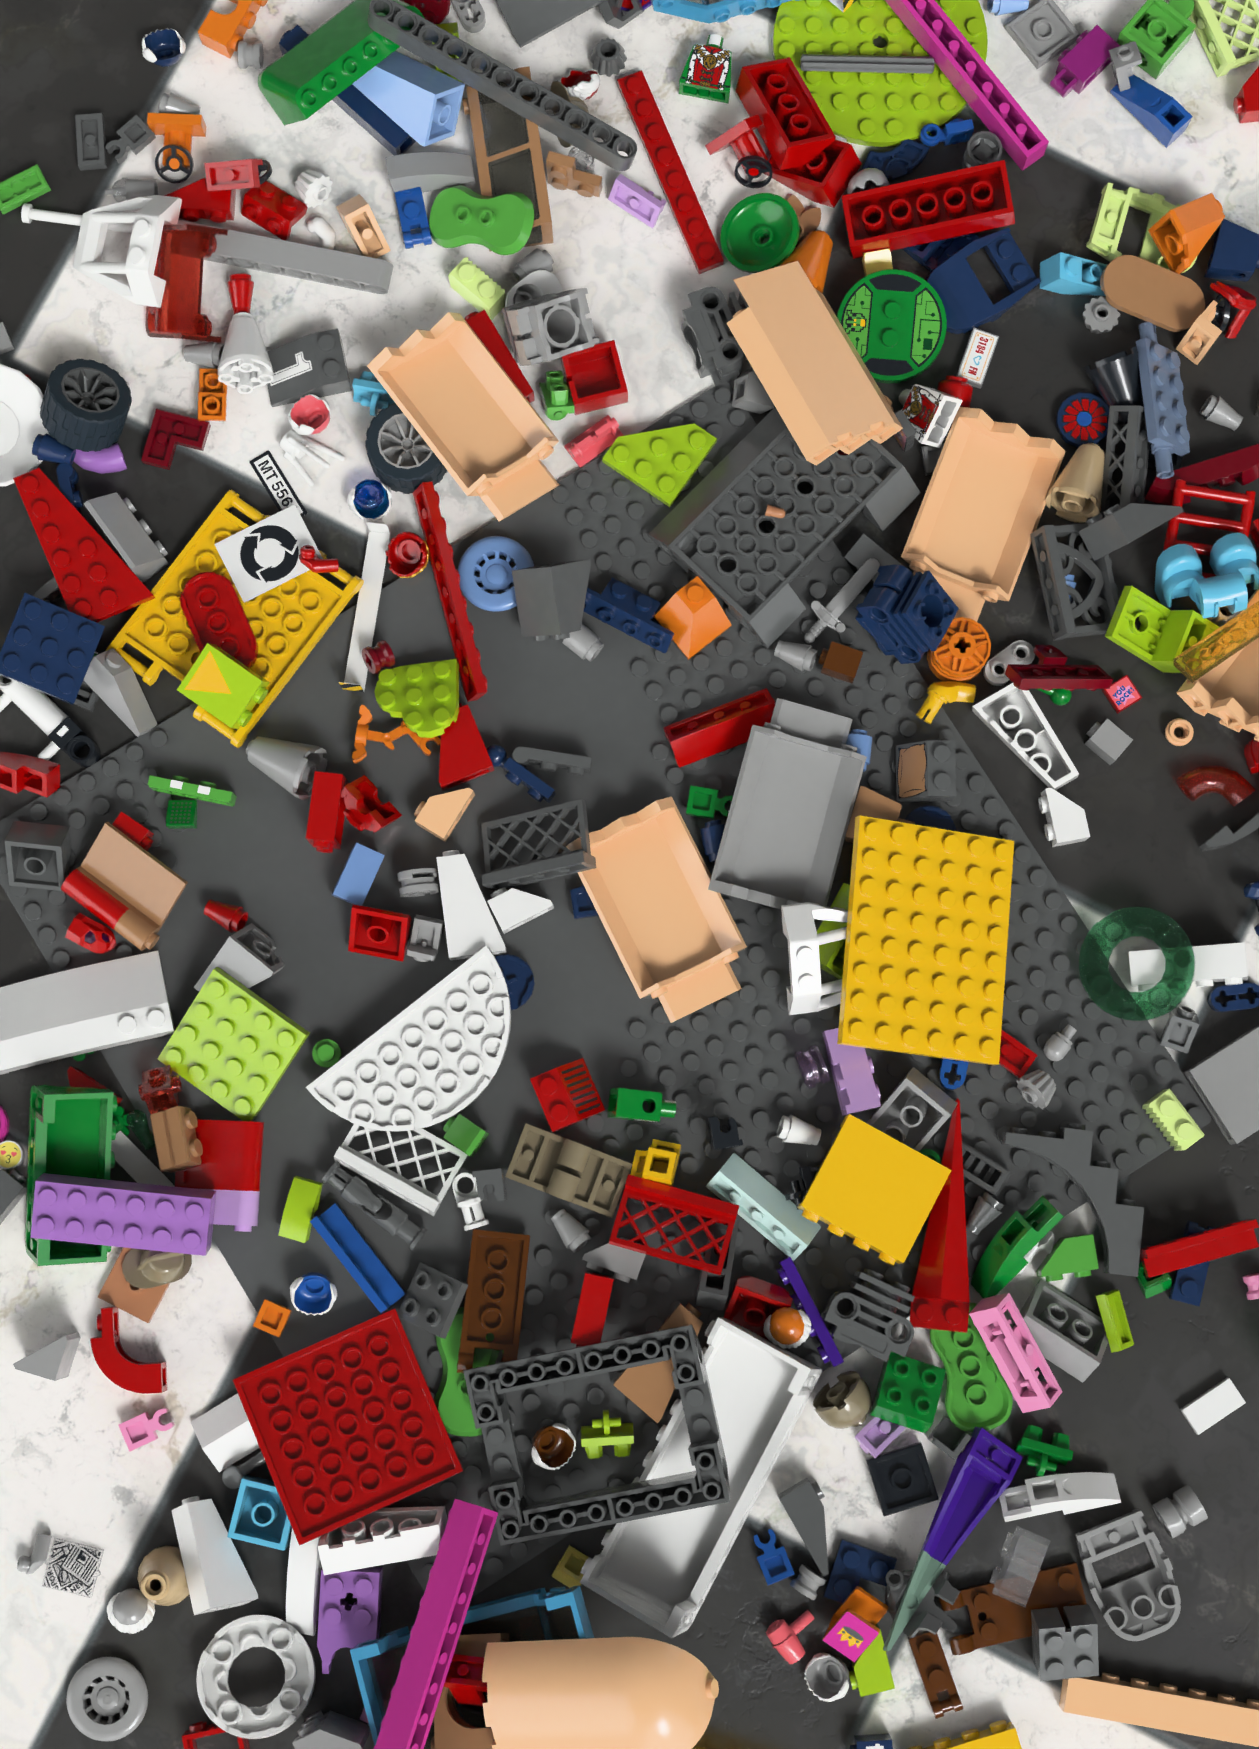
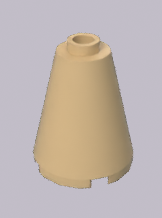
(1079, 486)

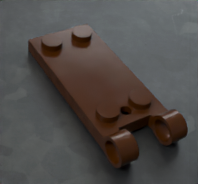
(493, 1295)
(1008, 1621)

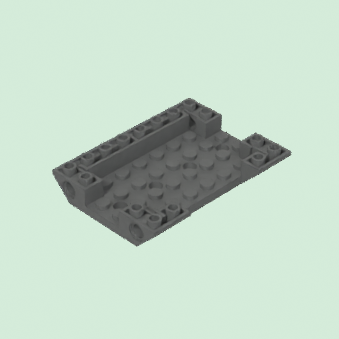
(726, 507)

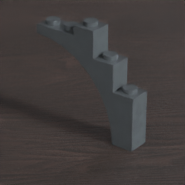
(1118, 1223)

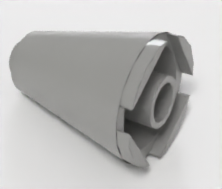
(287, 763)

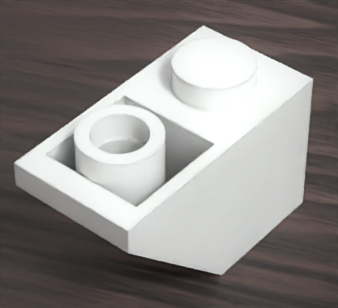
(1064, 819)

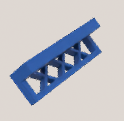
(358, 1258)

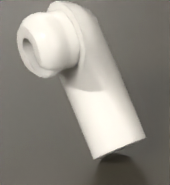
(324, 231)

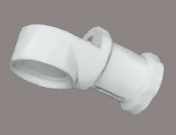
(469, 1200)

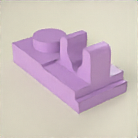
(636, 200)
(878, 1435)

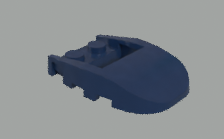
(962, 293)

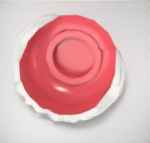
(309, 415)

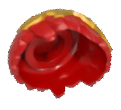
(407, 554)

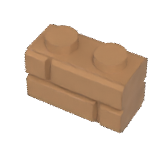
(176, 1139)

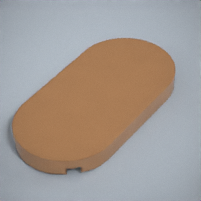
(1152, 293)

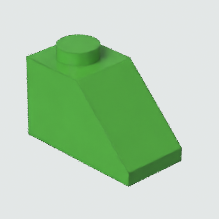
(464, 1134)

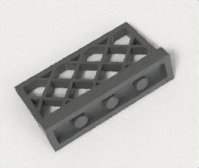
(537, 869)

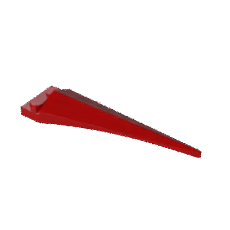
(942, 1272)

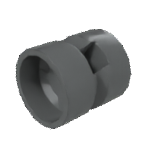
(982, 149)

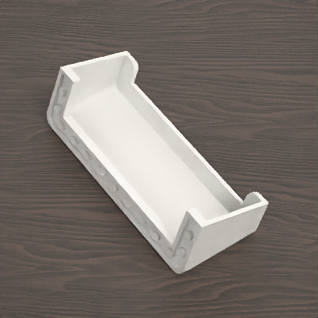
(669, 1561)

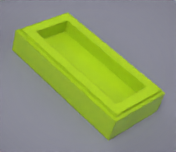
(1115, 1320)

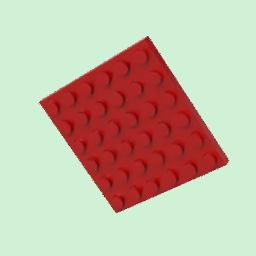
(347, 1426)

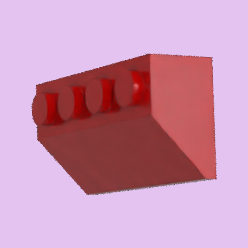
(790, 116)

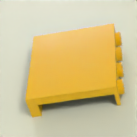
(874, 1190)

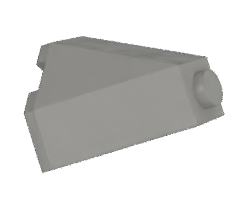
(246, 957)

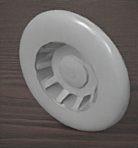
(107, 1699)

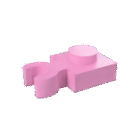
(142, 1429)

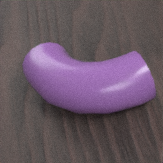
(104, 461)

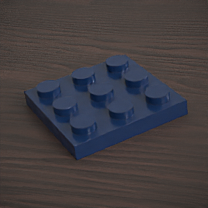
(49, 648)

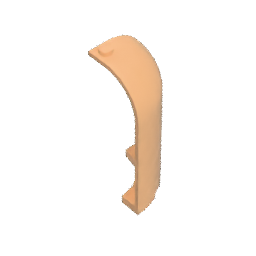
(596, 1694)

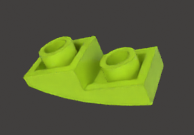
(300, 1208)

